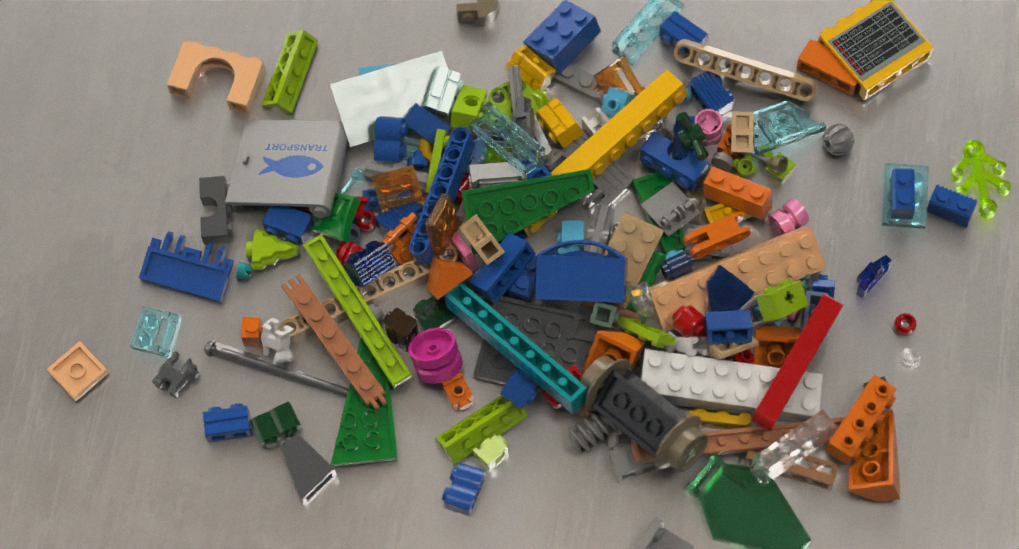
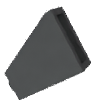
(307, 468)

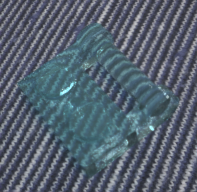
(148, 330)

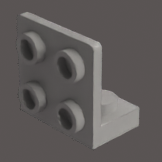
(660, 538)

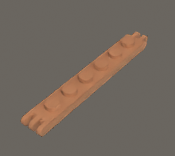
(335, 342)

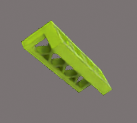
(292, 71)
(464, 439)

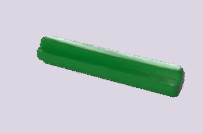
(651, 271)

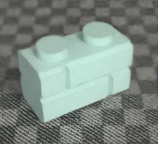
(443, 91)

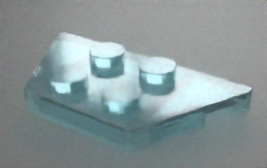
(782, 126)

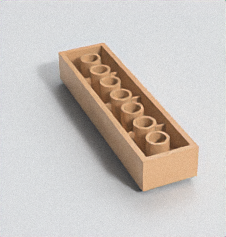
(758, 267)

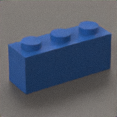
(495, 278)

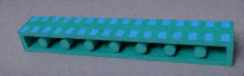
(516, 347)

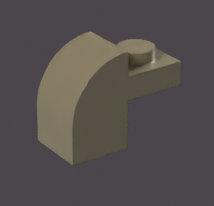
(483, 10)

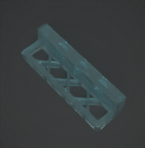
(638, 25)
(513, 137)

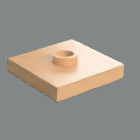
(77, 371)

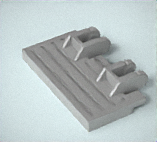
(610, 183)

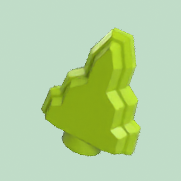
(268, 250)

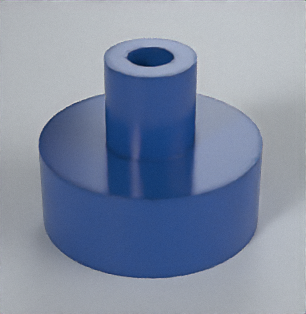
(418, 161)

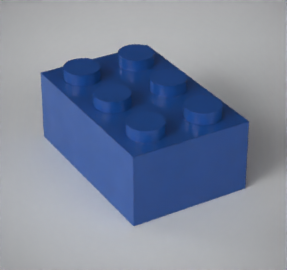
(563, 35)

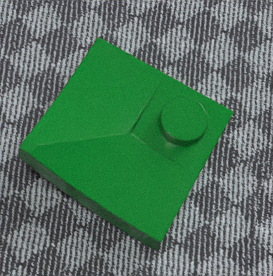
(340, 220)

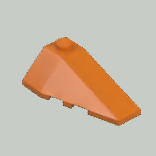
(877, 467)

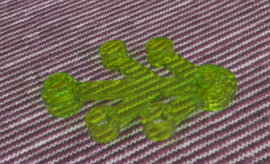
(980, 176)

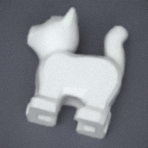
(277, 340)
(690, 346)

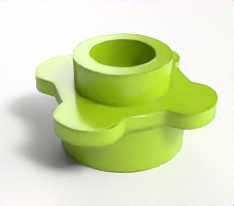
(742, 172)

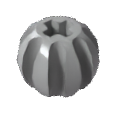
(838, 139)

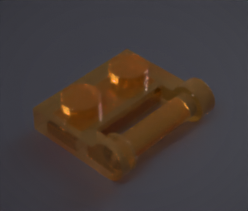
(609, 77)
(396, 182)

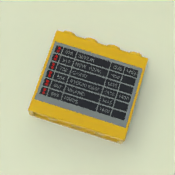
(877, 45)

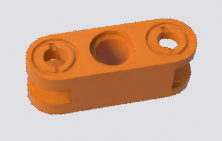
(716, 236)

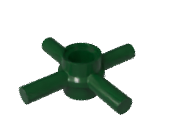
(692, 136)

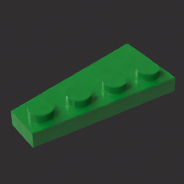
(647, 187)

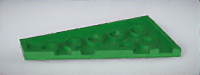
(364, 432)

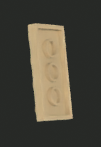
(637, 242)

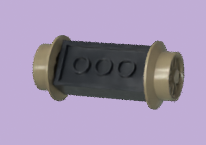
(643, 414)

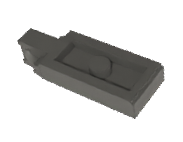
(524, 117)

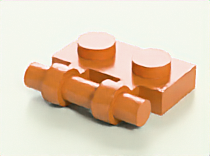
(401, 251)

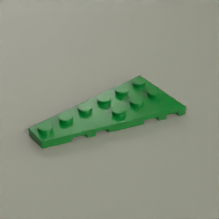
(518, 204)

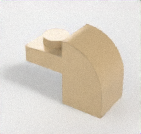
(481, 239)

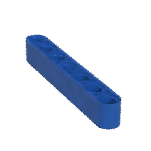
(446, 181)

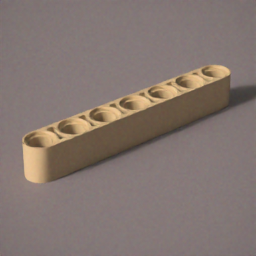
(753, 77)

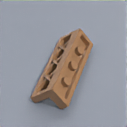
(805, 474)

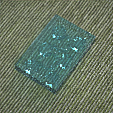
(921, 196)

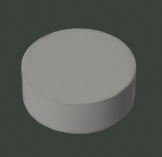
(722, 161)

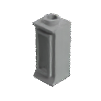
(493, 174)

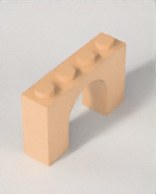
(196, 59)

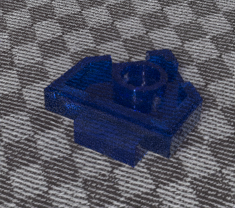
(872, 274)
(726, 291)

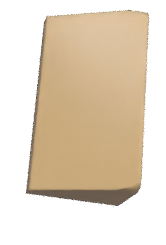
(724, 350)

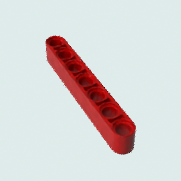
(796, 362)

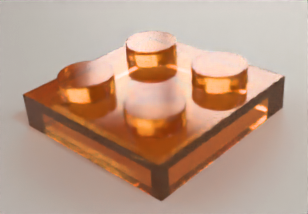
(442, 224)

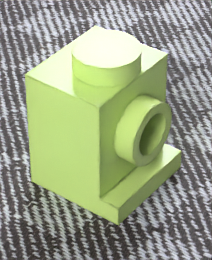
(491, 452)

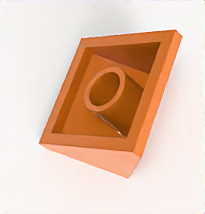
(445, 276)

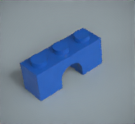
(685, 172)

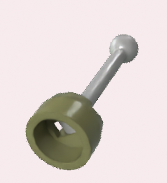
(777, 163)

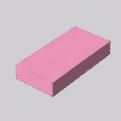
(464, 252)

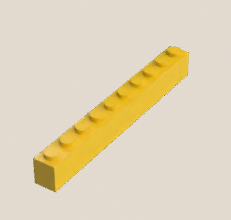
(622, 131)

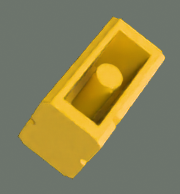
(532, 68)
(559, 122)

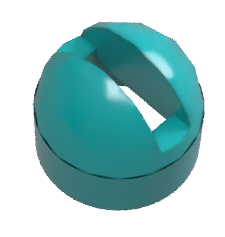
(241, 271)

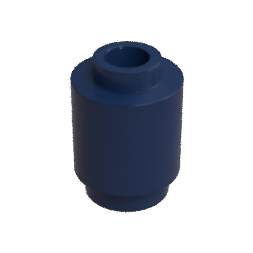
(677, 266)

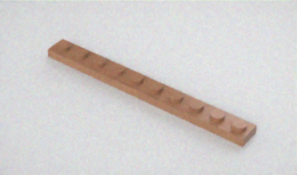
(734, 440)

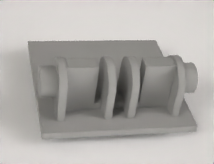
(671, 209)

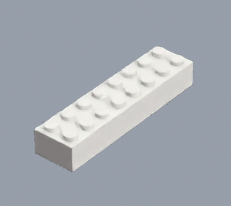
(725, 384)

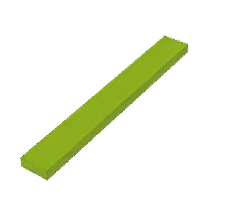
(357, 311)

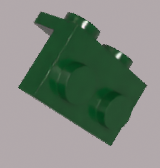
(433, 313)

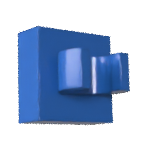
(373, 204)
(824, 285)

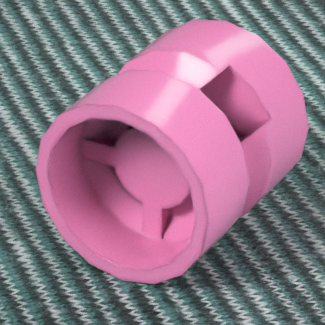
(711, 124)
(791, 216)

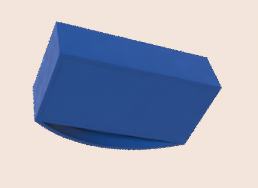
(581, 274)

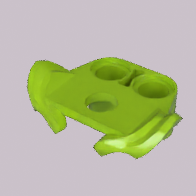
(538, 98)

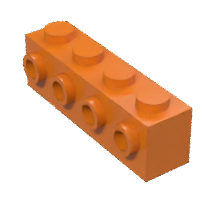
(860, 420)

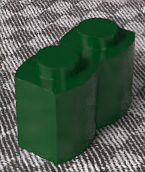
(275, 425)

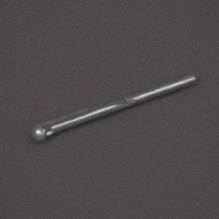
(253, 360)

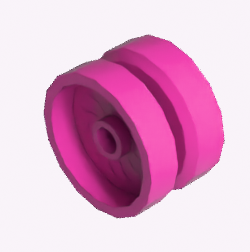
(435, 355)

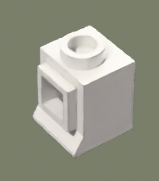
(599, 120)

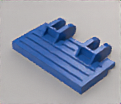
(185, 270)

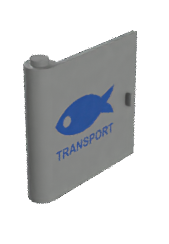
(289, 164)

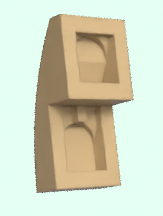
(742, 132)

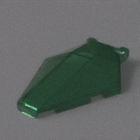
(746, 511)

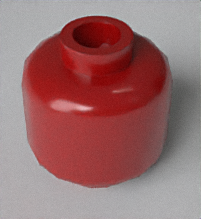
(688, 321)

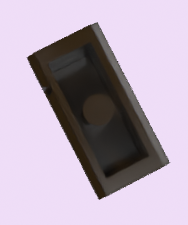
(400, 328)

